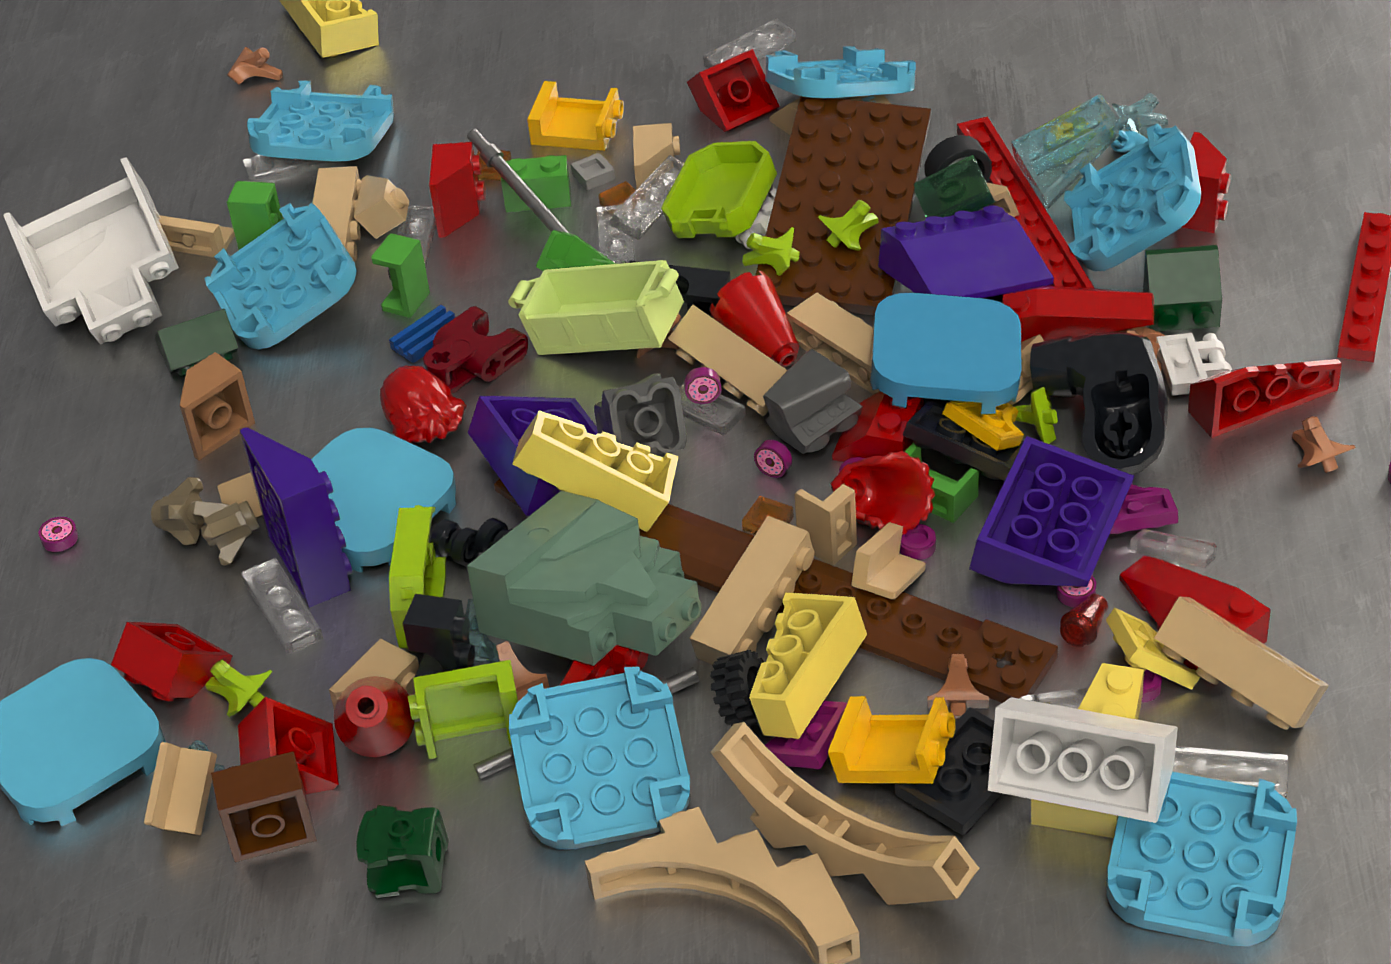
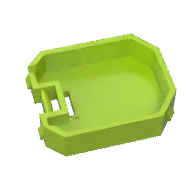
(719, 190)
(413, 565)

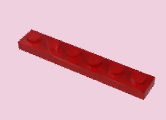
(1367, 289)

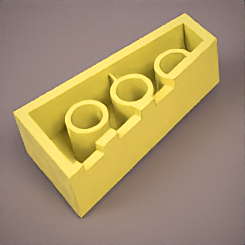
(335, 24)
(597, 467)
(804, 660)
(1114, 692)

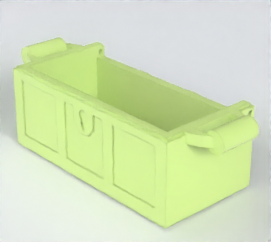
(599, 307)

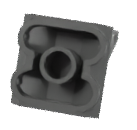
(811, 403)
(644, 414)

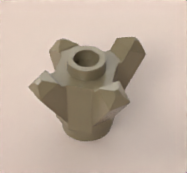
(174, 513)
(226, 526)

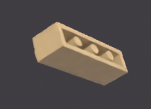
(337, 198)
(836, 335)
(734, 359)
(753, 591)
(1241, 663)

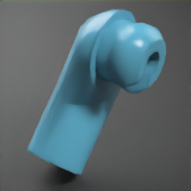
(1127, 141)

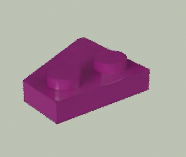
(1146, 509)
(813, 745)

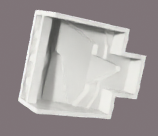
(98, 258)

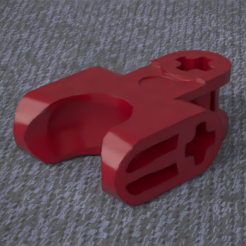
(466, 351)

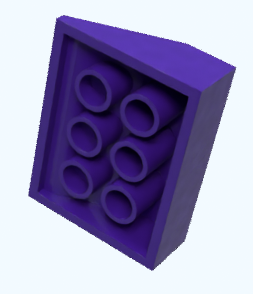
(963, 255)
(499, 426)
(299, 517)
(1050, 518)

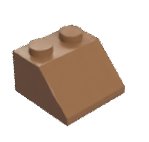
(214, 404)

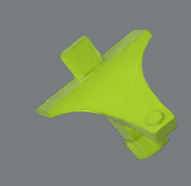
(850, 225)
(771, 251)
(1040, 415)
(235, 686)

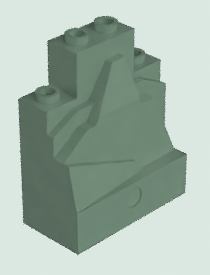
(581, 583)

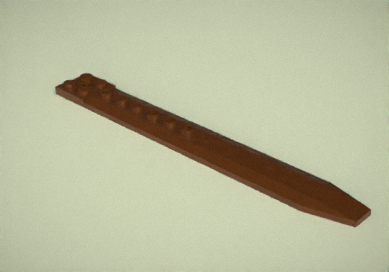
(896, 629)

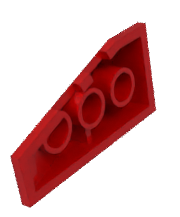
(1078, 311)
(1159, 584)

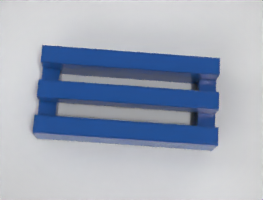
(422, 330)

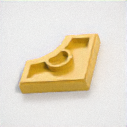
(993, 429)

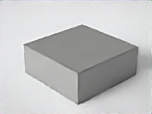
(593, 171)

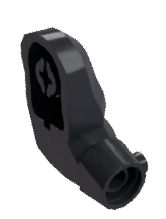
(1119, 391)

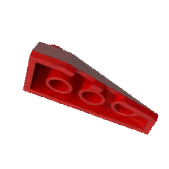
(1259, 392)

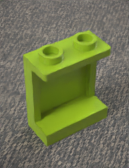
(462, 703)

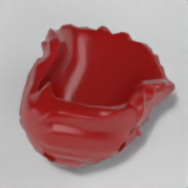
(420, 405)
(889, 490)

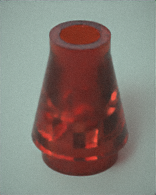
(1083, 622)

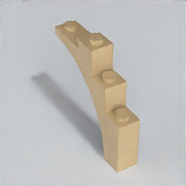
(793, 813)
(741, 868)

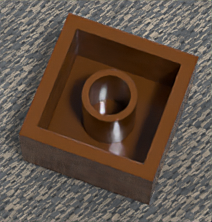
(263, 806)

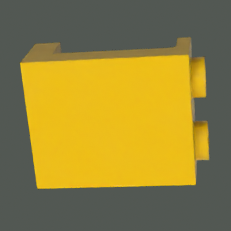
(573, 121)
(890, 746)

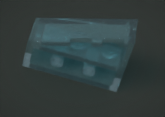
(1063, 146)

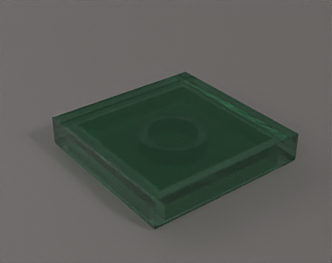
(954, 189)

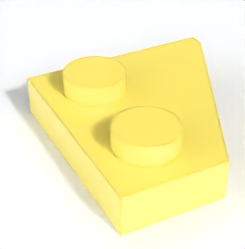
(1144, 651)

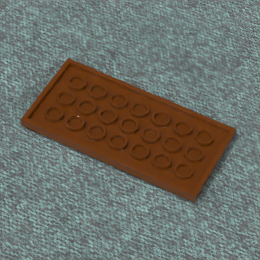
(833, 159)

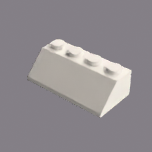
(1081, 758)

